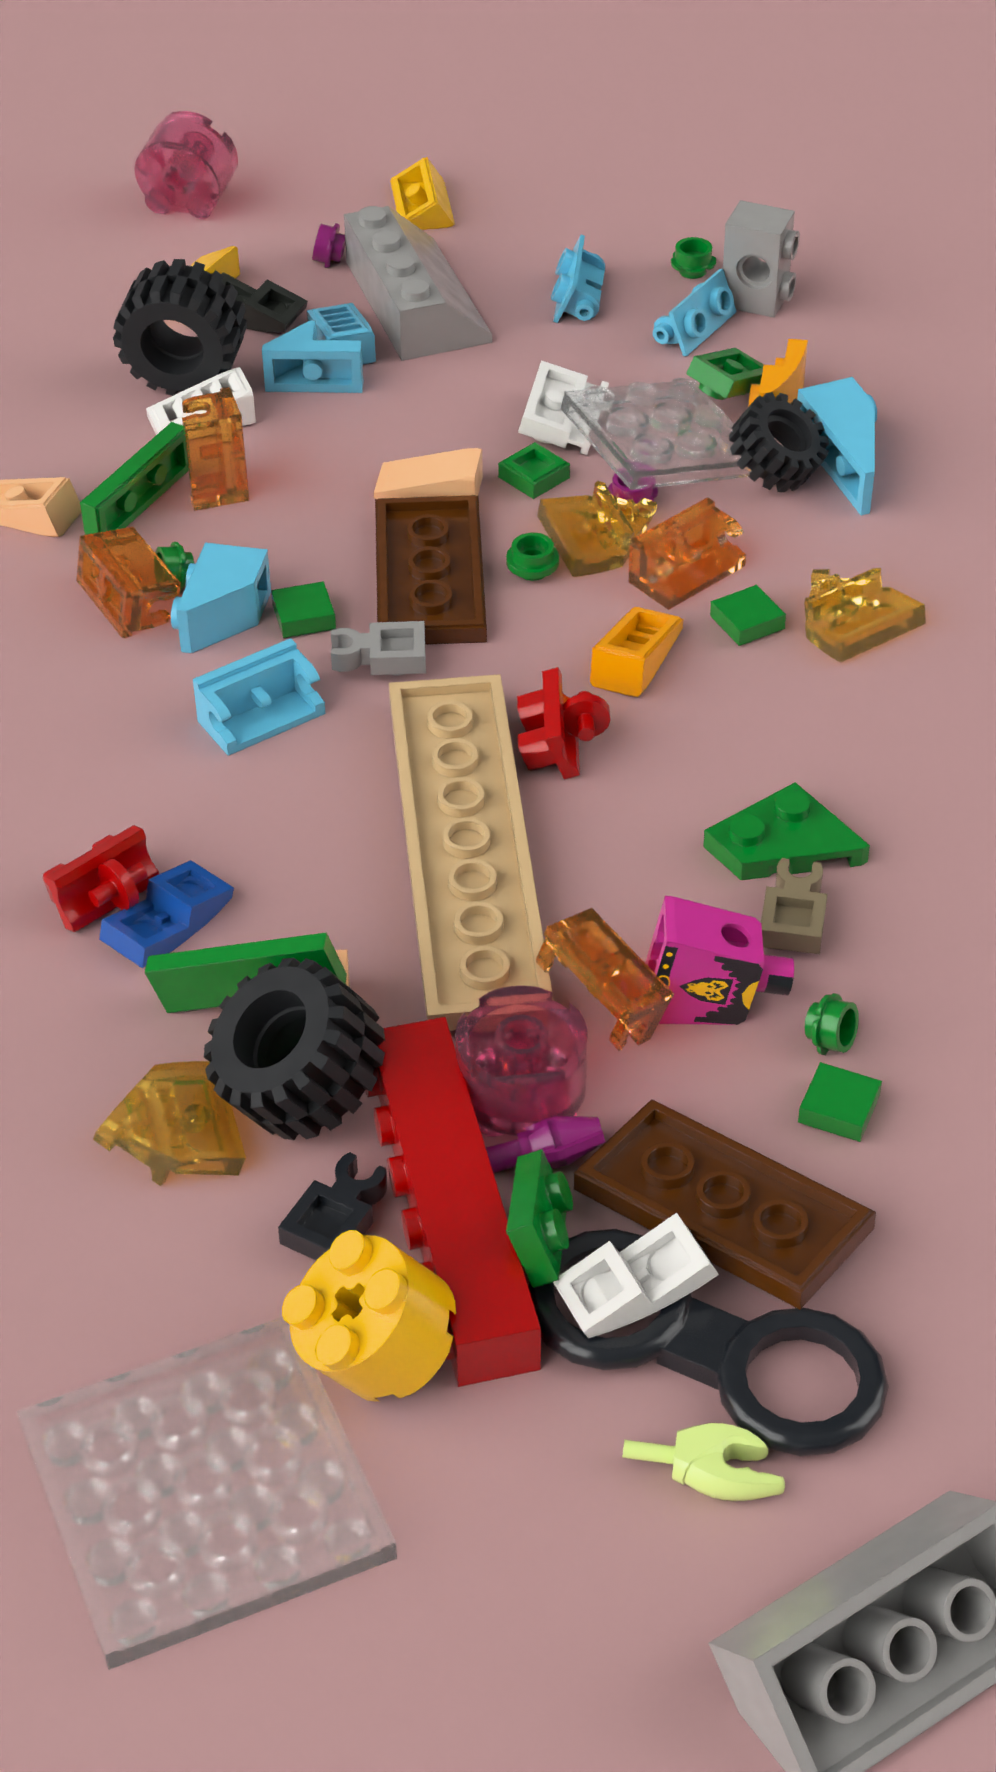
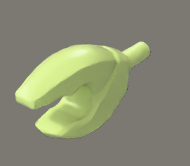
(701, 1461)

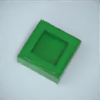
(534, 470)
(303, 609)
(747, 615)
(839, 1101)

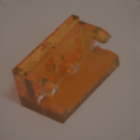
(215, 450)
(685, 554)
(125, 579)
(609, 972)

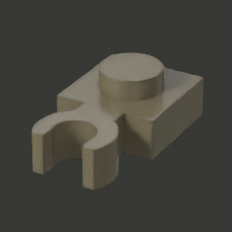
(794, 911)

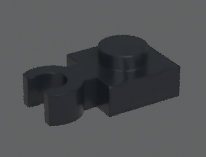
(329, 1211)

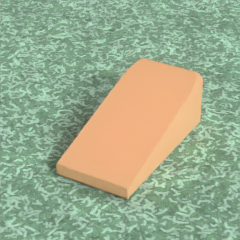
(432, 475)
(39, 505)

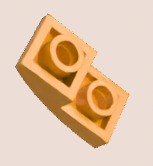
(785, 375)

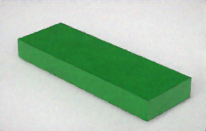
(137, 482)
(208, 975)

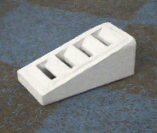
(171, 408)

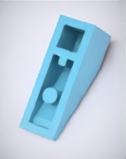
(850, 427)

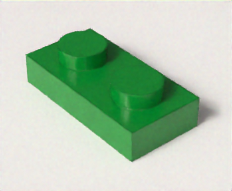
(725, 373)
(539, 1217)

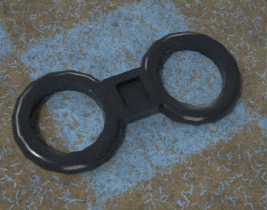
(717, 1352)

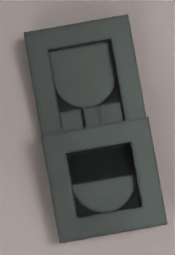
(268, 307)

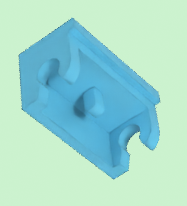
(257, 697)

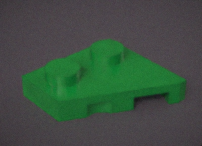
(779, 827)

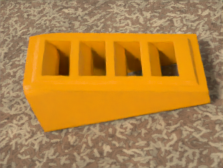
(633, 651)

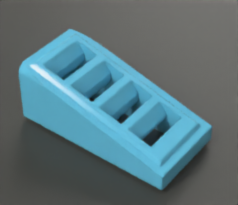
(344, 323)

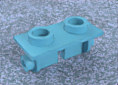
(578, 283)
(697, 315)

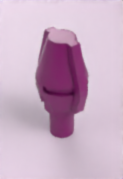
(560, 1137)

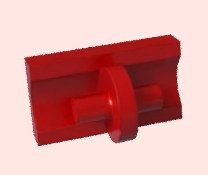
(557, 723)
(101, 878)

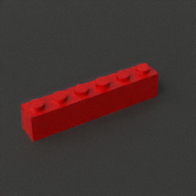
(453, 1202)

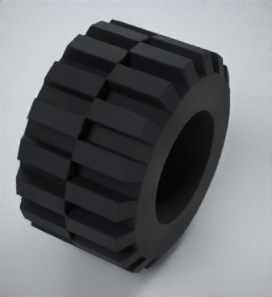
(187, 297)
(294, 1049)

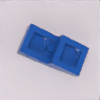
(173, 911)

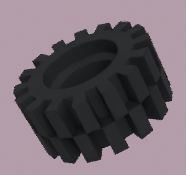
(764, 456)

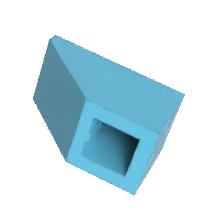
(221, 595)

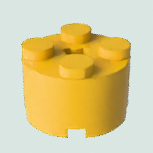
(371, 1317)

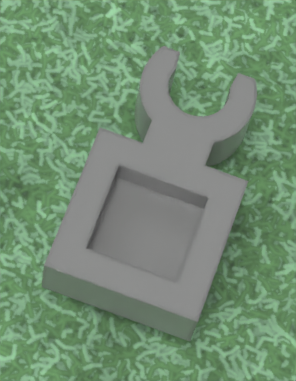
(388, 648)

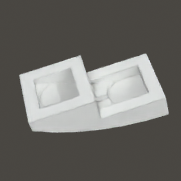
(628, 1285)

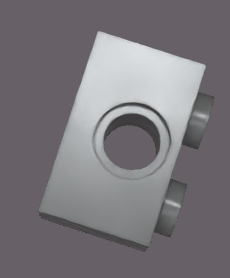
(761, 233)

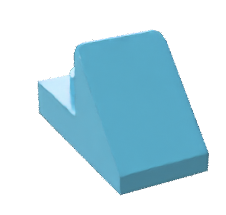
(311, 365)

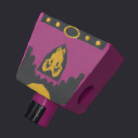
(713, 963)

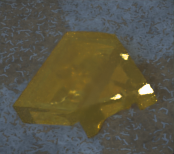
(594, 529)
(857, 613)
(176, 1124)

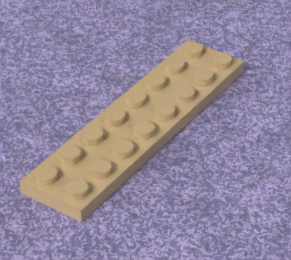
(465, 842)

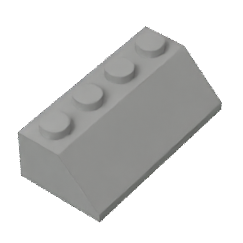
(410, 285)
(872, 1642)

